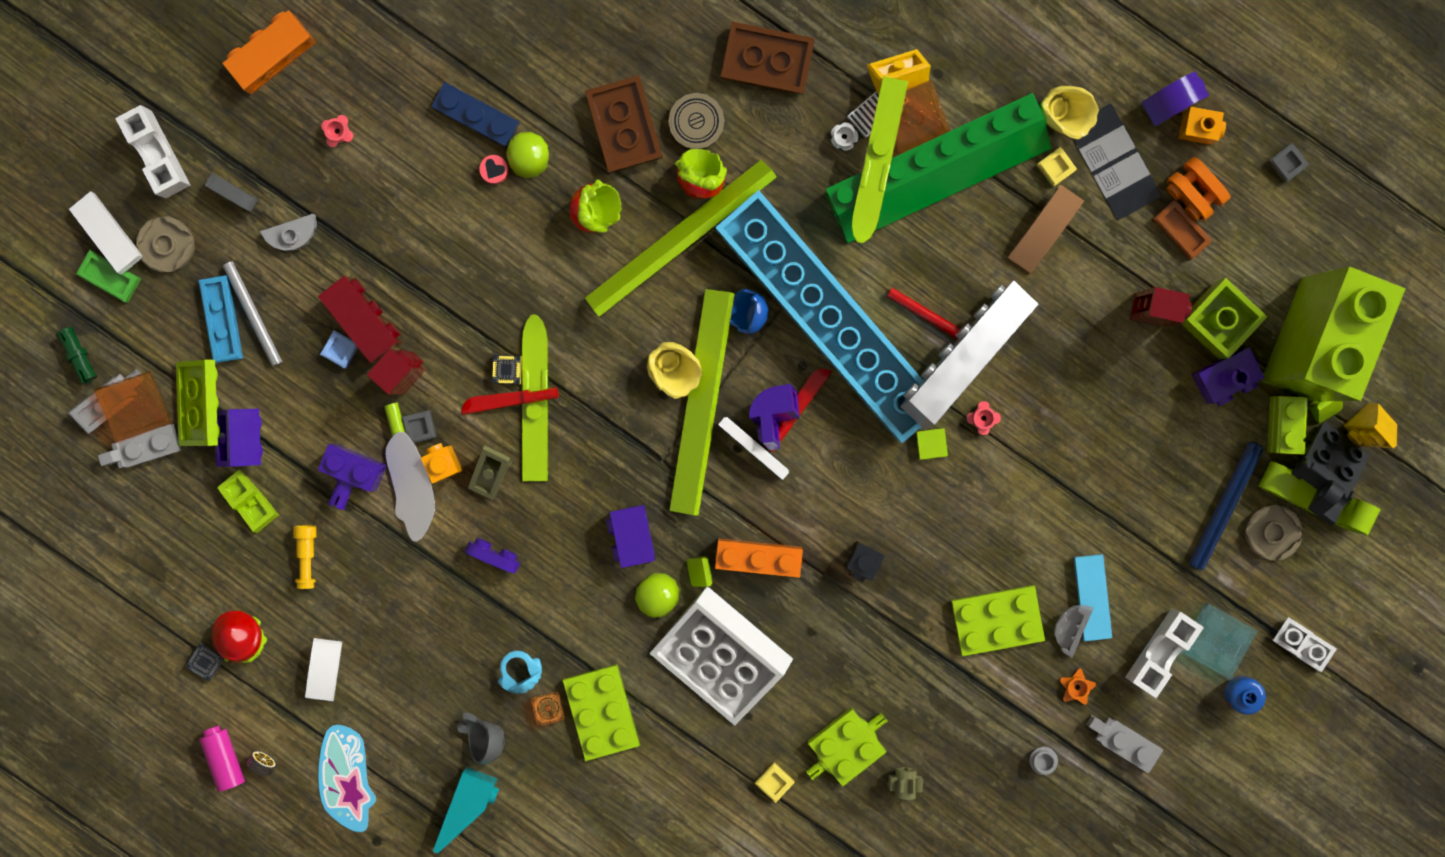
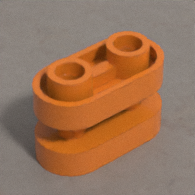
(1181, 188)

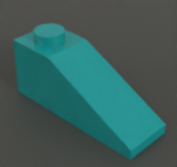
(469, 801)

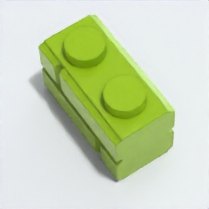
(1287, 424)

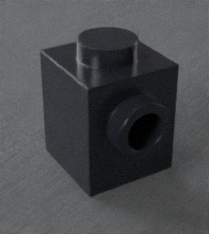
(863, 562)

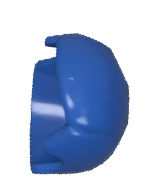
(749, 311)

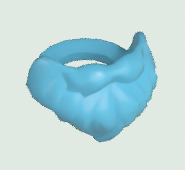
(509, 683)

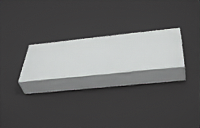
(106, 233)
(754, 447)

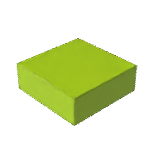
(931, 443)

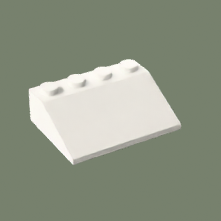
(721, 656)

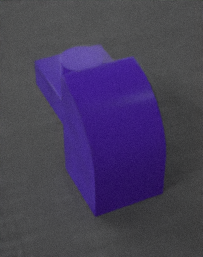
(1175, 98)
(771, 407)

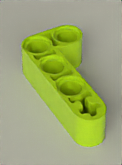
(1355, 516)

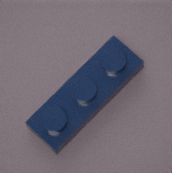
(475, 114)

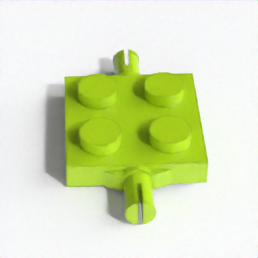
(847, 746)

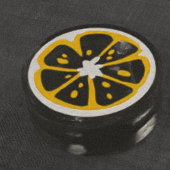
(261, 763)

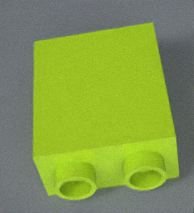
(1333, 335)

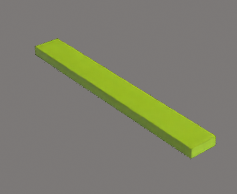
(680, 237)
(702, 403)

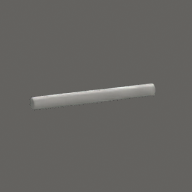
(252, 313)

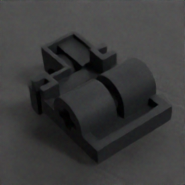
(1333, 468)

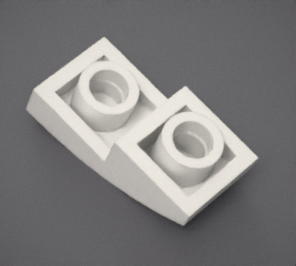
(1304, 644)
(323, 669)

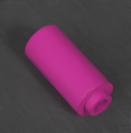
(221, 758)

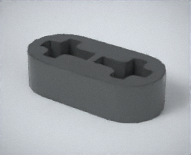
(231, 192)

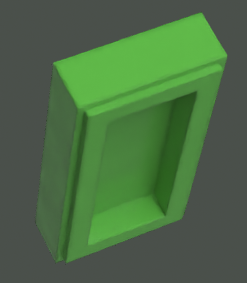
(101, 273)

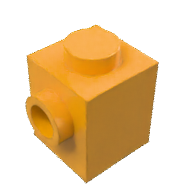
(1202, 125)
(441, 463)

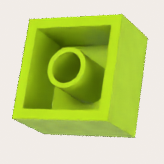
(1223, 319)

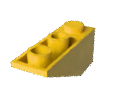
(1372, 428)

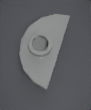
(291, 235)
(1071, 627)

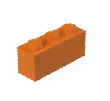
(268, 52)
(759, 557)

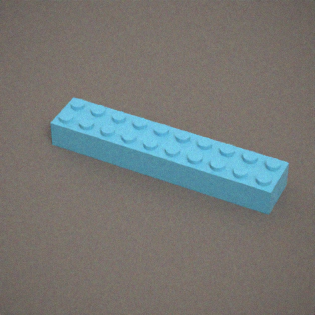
(822, 311)

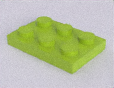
(197, 403)
(997, 620)
(601, 712)

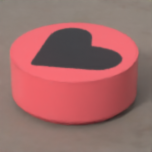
(494, 169)

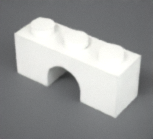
(160, 161)
(1153, 665)

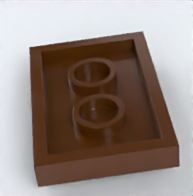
(767, 58)
(624, 124)

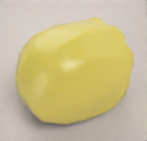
(1070, 111)
(674, 369)

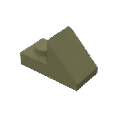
(489, 472)

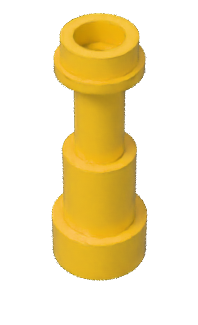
(305, 551)

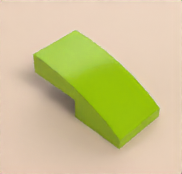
(248, 501)

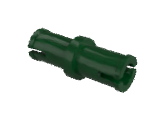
(76, 355)

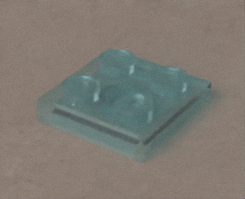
(1221, 641)

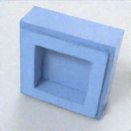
(339, 349)

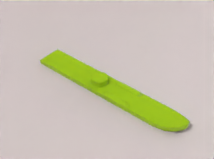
(878, 158)
(535, 414)

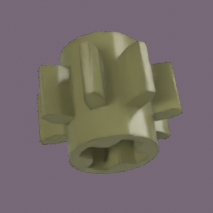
(905, 783)

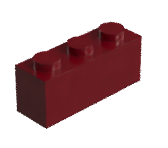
(1160, 307)
(360, 318)
(397, 371)

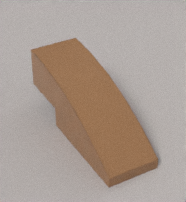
(1045, 229)

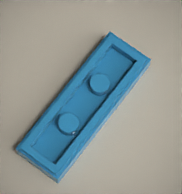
(220, 319)

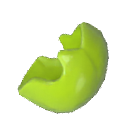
(527, 154)
(657, 595)

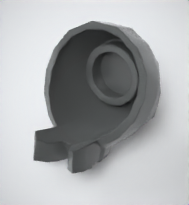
(484, 738)

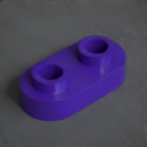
(504, 560)

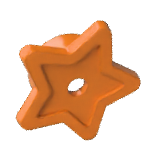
(1080, 694)

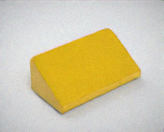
(906, 66)

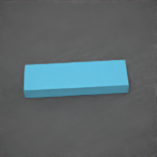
(1093, 593)

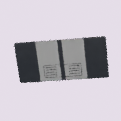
(1117, 165)

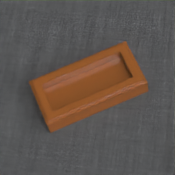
(1182, 230)

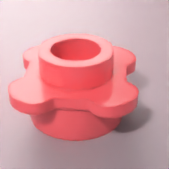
(337, 123)
(991, 418)

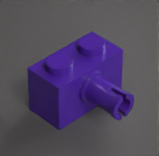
(1228, 376)
(350, 471)

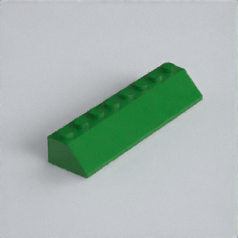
(950, 163)

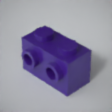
(238, 438)
(631, 535)

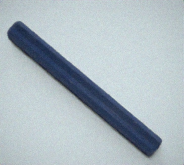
(1226, 505)

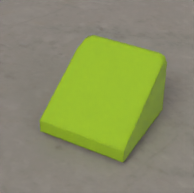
(1325, 409)
(699, 571)

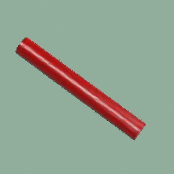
(923, 312)

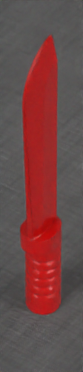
(805, 396)
(496, 401)

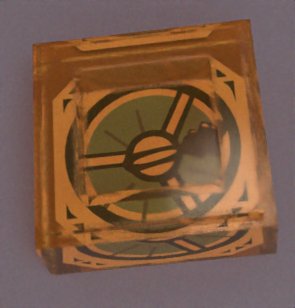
(547, 708)

